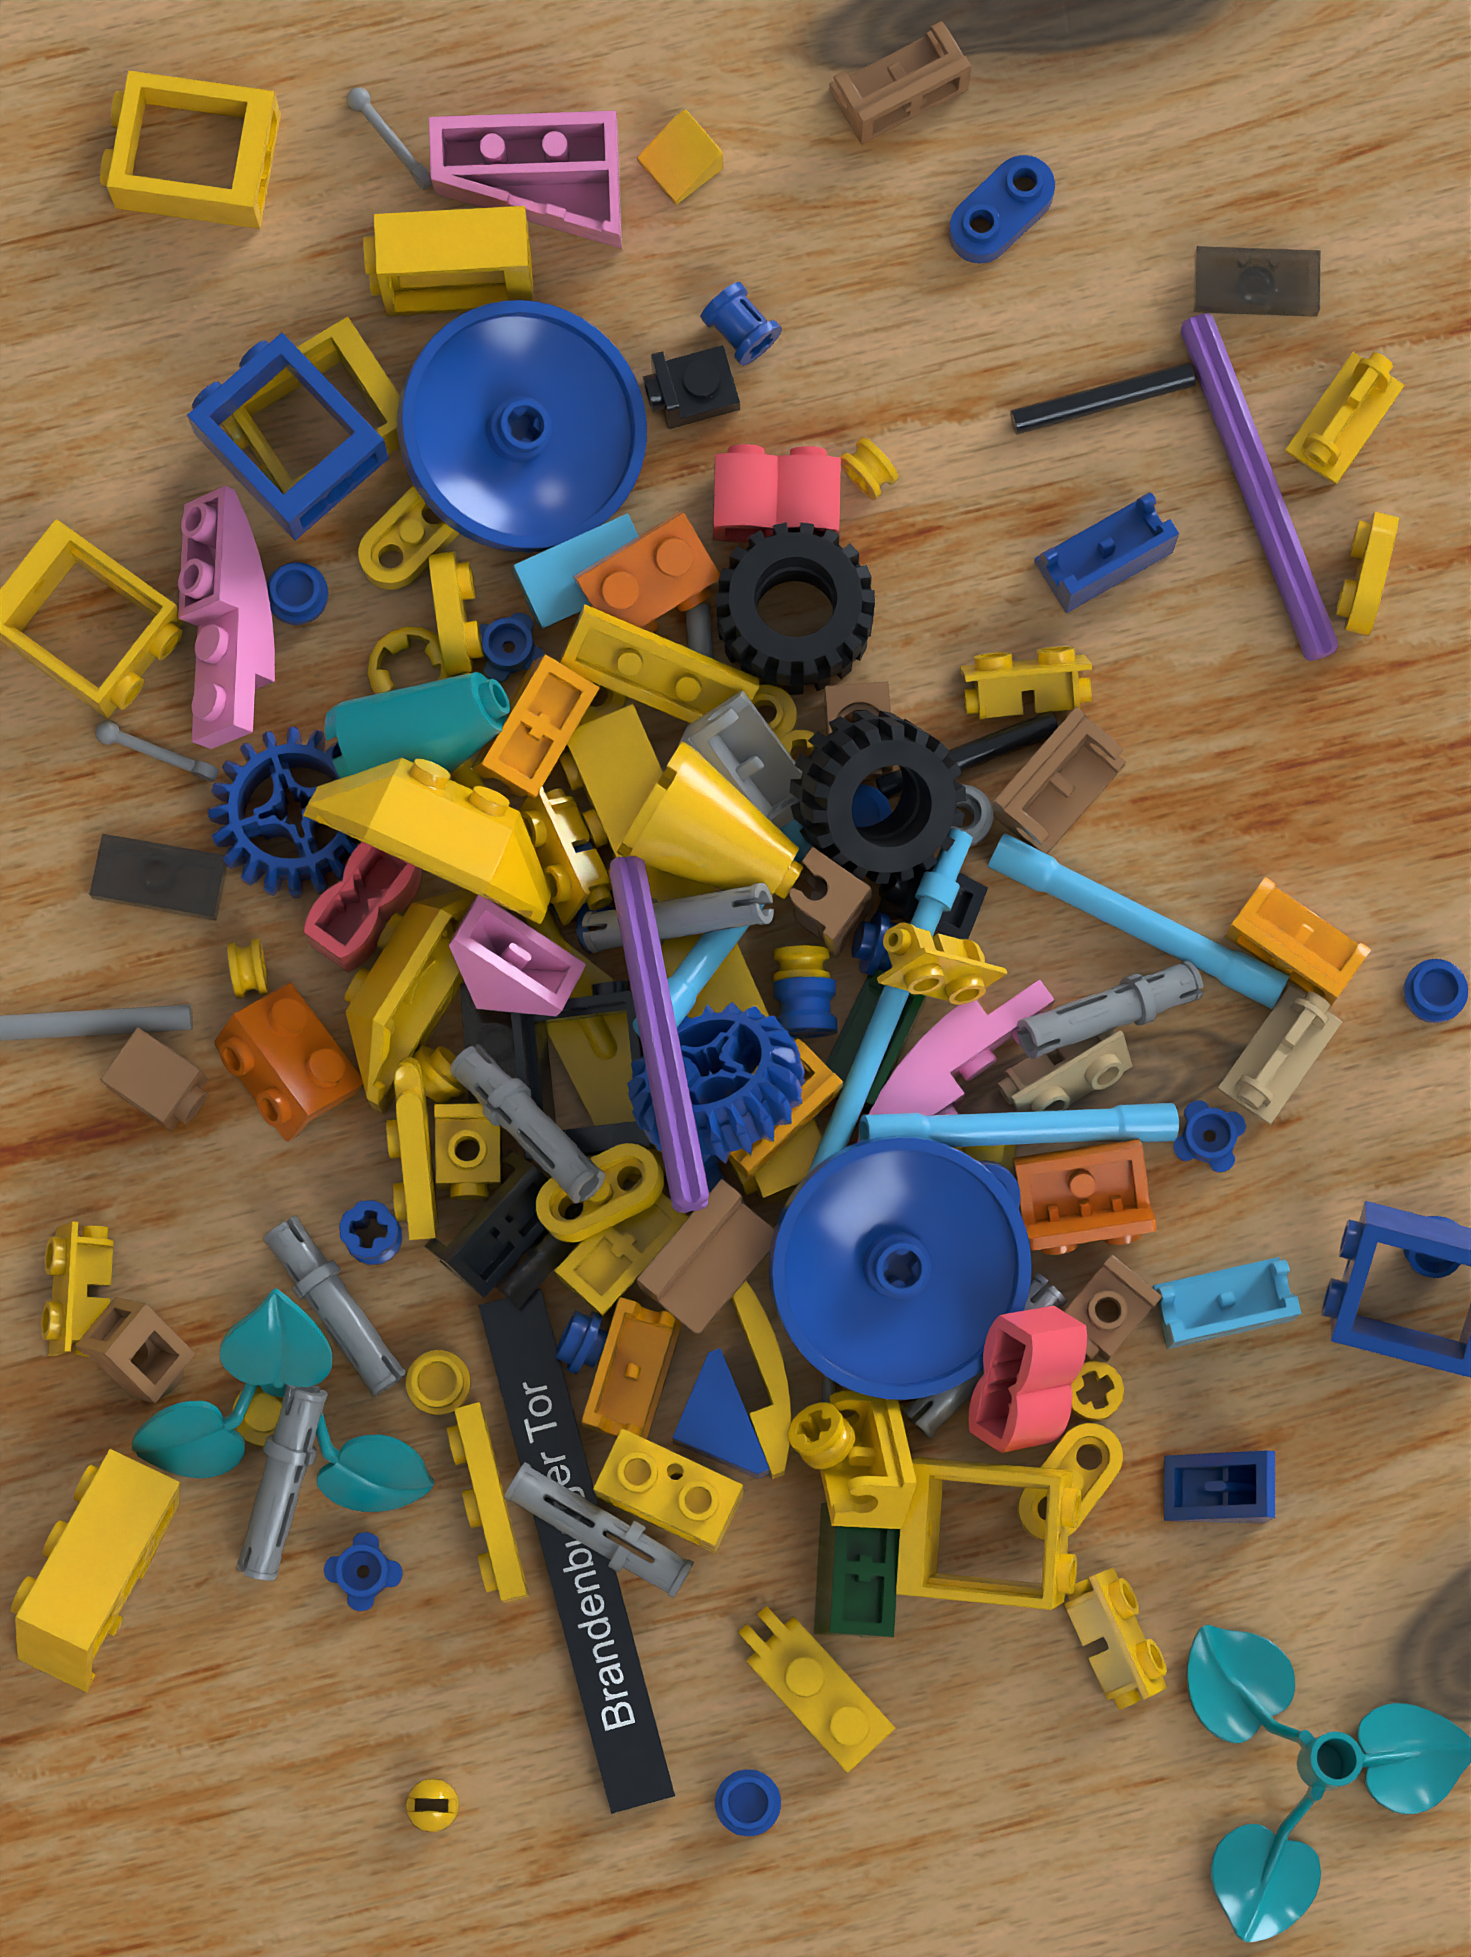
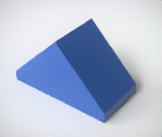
(718, 1423)
(1220, 1487)

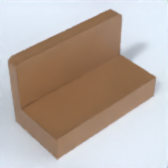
(707, 1259)

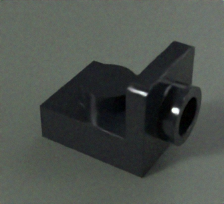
(691, 387)
(900, 903)

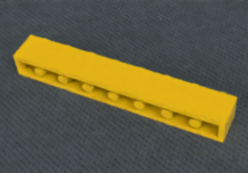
(617, 773)

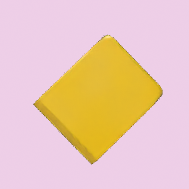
(681, 157)

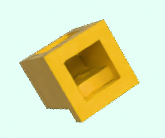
(467, 1178)

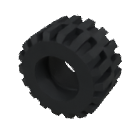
(803, 559)
(916, 824)

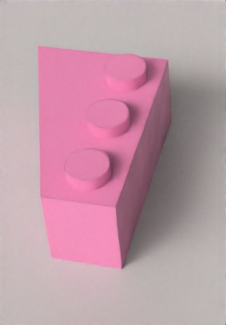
(548, 162)

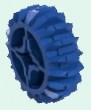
(266, 821)
(726, 1098)

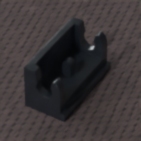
(497, 1231)

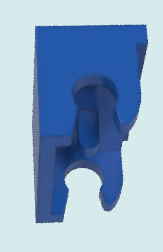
(1107, 553)

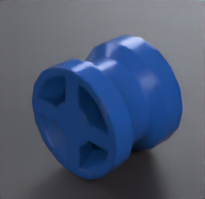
(806, 1006)

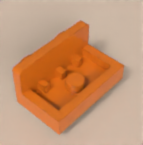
(651, 575)
(287, 1060)
(1084, 1196)

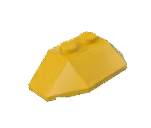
(439, 828)
(405, 991)

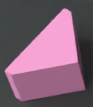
(511, 963)

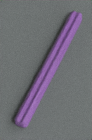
(1259, 487)
(659, 1035)

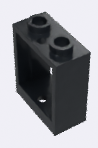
(535, 1070)

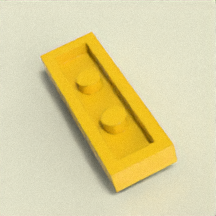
(651, 667)
(486, 1504)

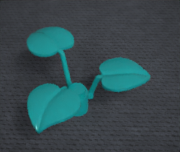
(268, 1350)
(1407, 1752)

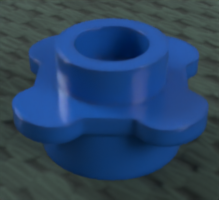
(513, 630)
(1226, 1130)
(344, 1569)

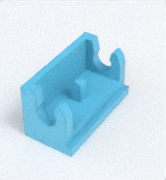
(548, 576)
(1226, 1302)

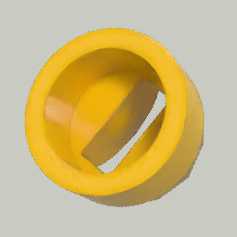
(432, 1820)

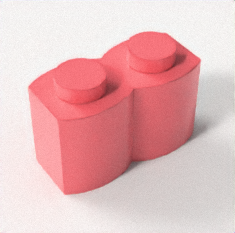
(769, 490)
(354, 912)
(1027, 1378)

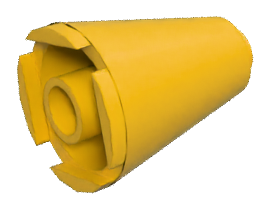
(709, 831)

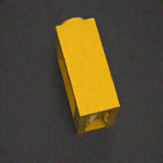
(235, 206)
(449, 259)
(325, 350)
(35, 582)
(640, 1483)
(921, 1532)

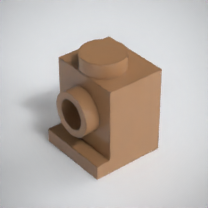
(1127, 1291)
(135, 1328)

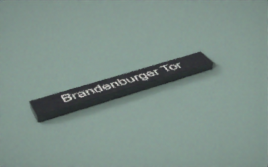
(581, 1581)

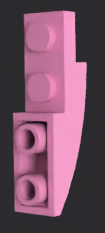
(230, 604)
(956, 1045)

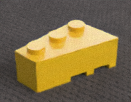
(92, 1567)

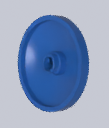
(521, 426)
(898, 1266)

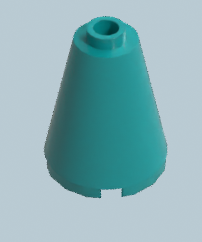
(427, 721)

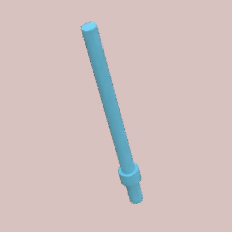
(935, 895)

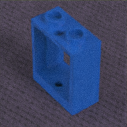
(326, 482)
(1343, 1297)

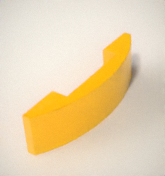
(771, 1422)

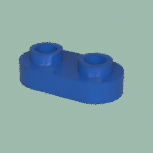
(1004, 206)

